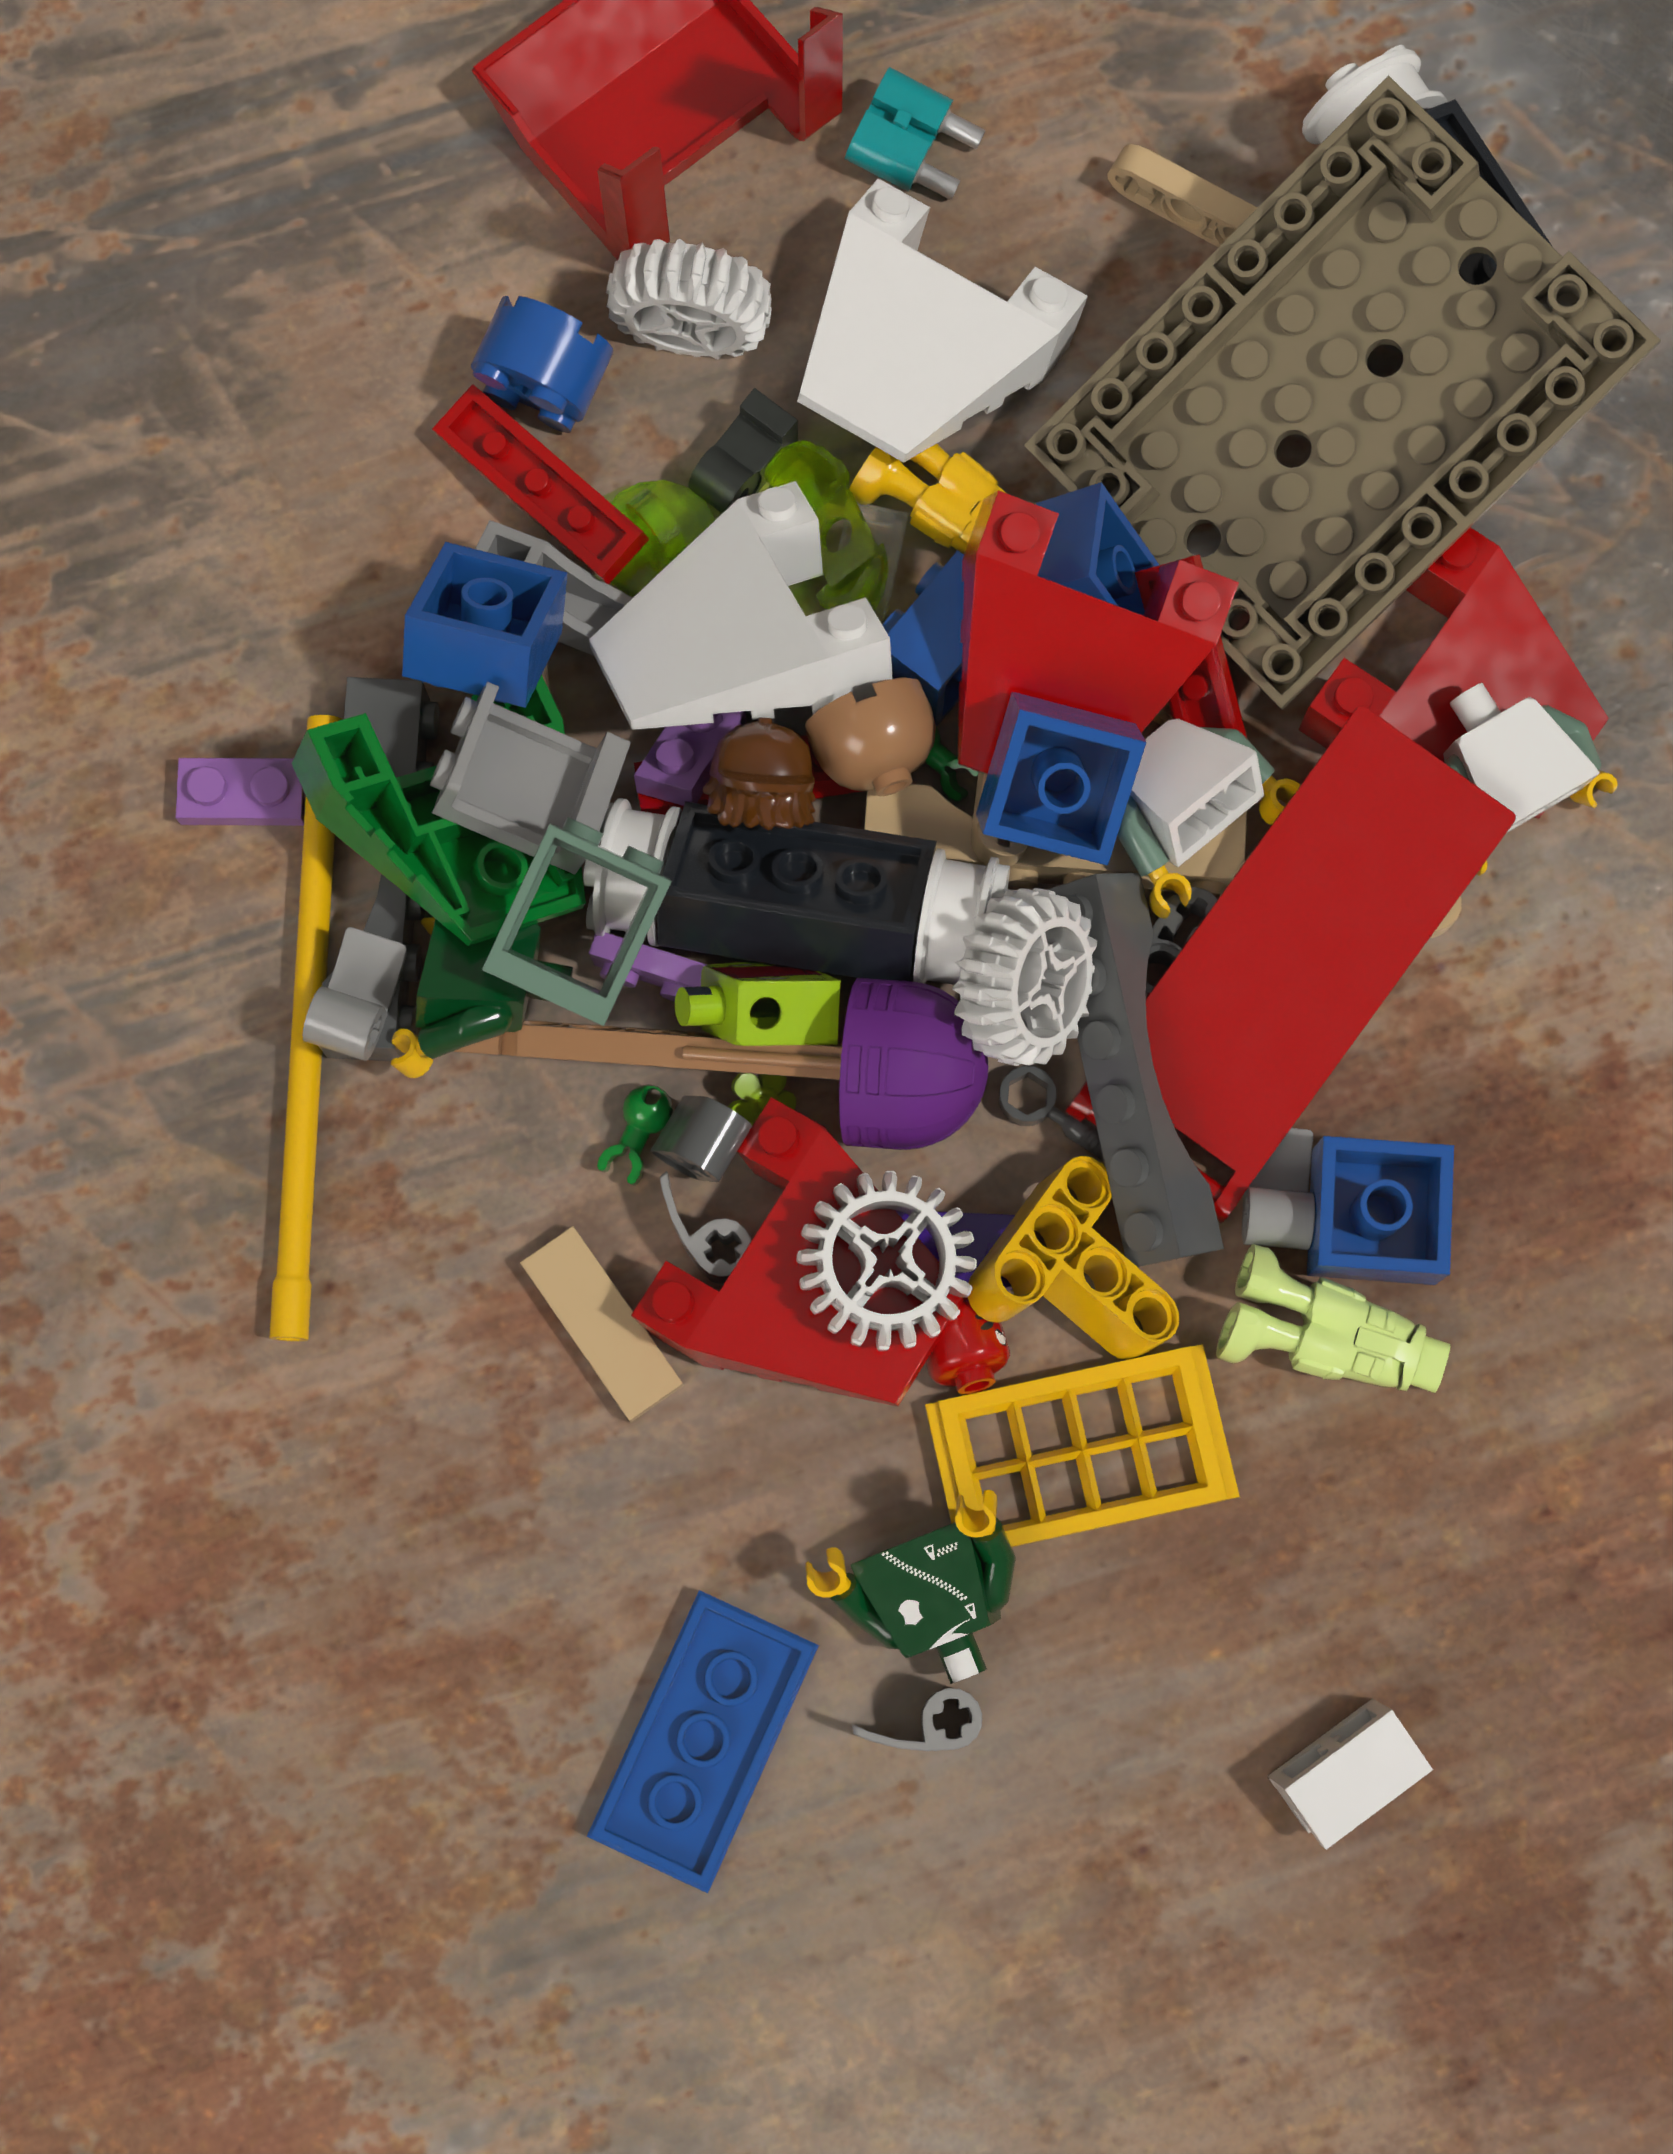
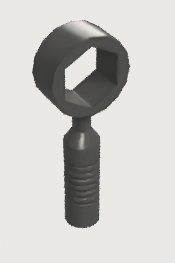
(1079, 1132)

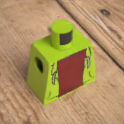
(762, 1005)

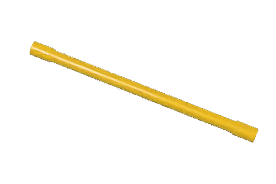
(292, 1284)

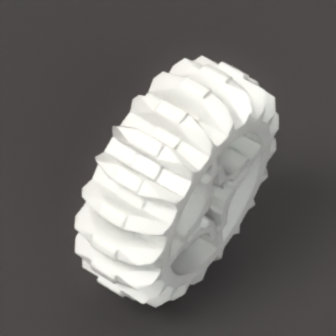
(689, 299)
(1025, 976)
(911, 1278)

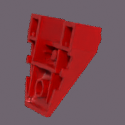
(1489, 638)
(1064, 643)
(761, 1314)

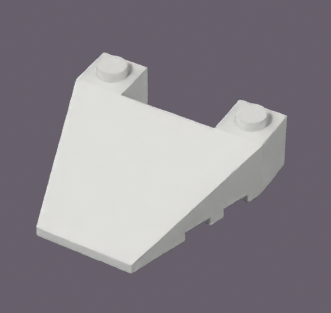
(915, 345)
(728, 632)

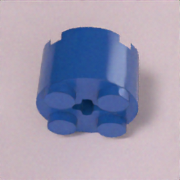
(540, 361)

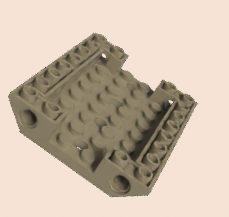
(1278, 346)

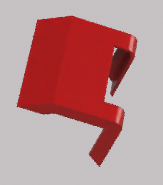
(642, 89)

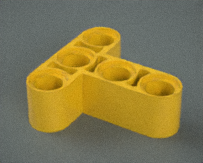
(1060, 1268)

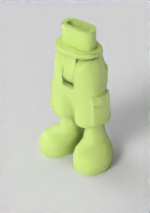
(1338, 1334)

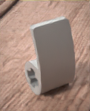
(359, 995)
(1277, 1202)
(699, 1243)
(936, 1739)

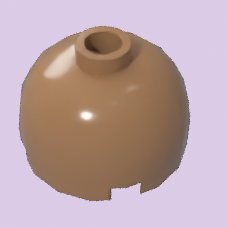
(874, 739)

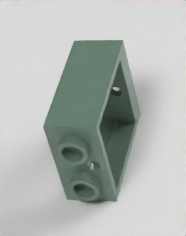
(548, 982)

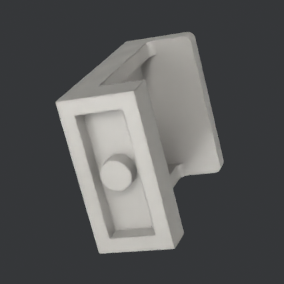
(522, 776)

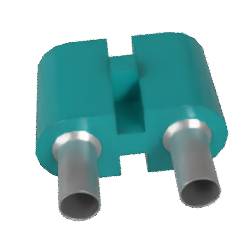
(901, 131)

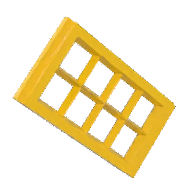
(1200, 1425)

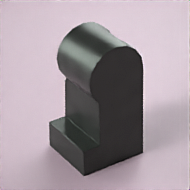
(739, 458)

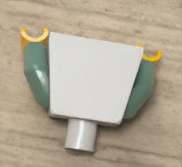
(1525, 755)
(1189, 792)

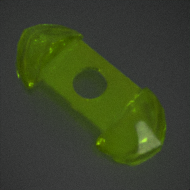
(862, 565)

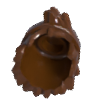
(761, 777)

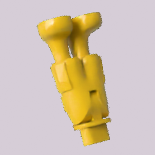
(940, 510)

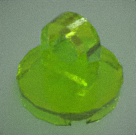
(671, 520)

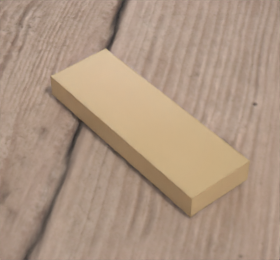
(602, 1324)

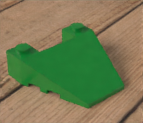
(390, 823)

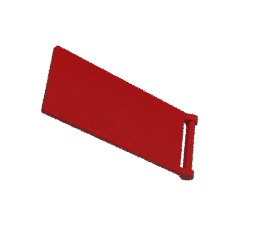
(1310, 942)

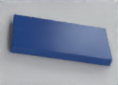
(703, 1741)

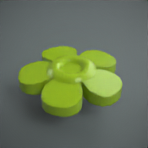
(757, 1093)

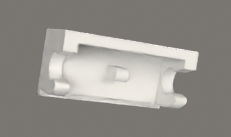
(1350, 1773)

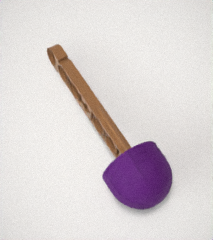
(900, 1064)

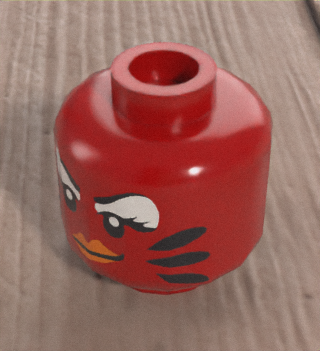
(968, 1352)

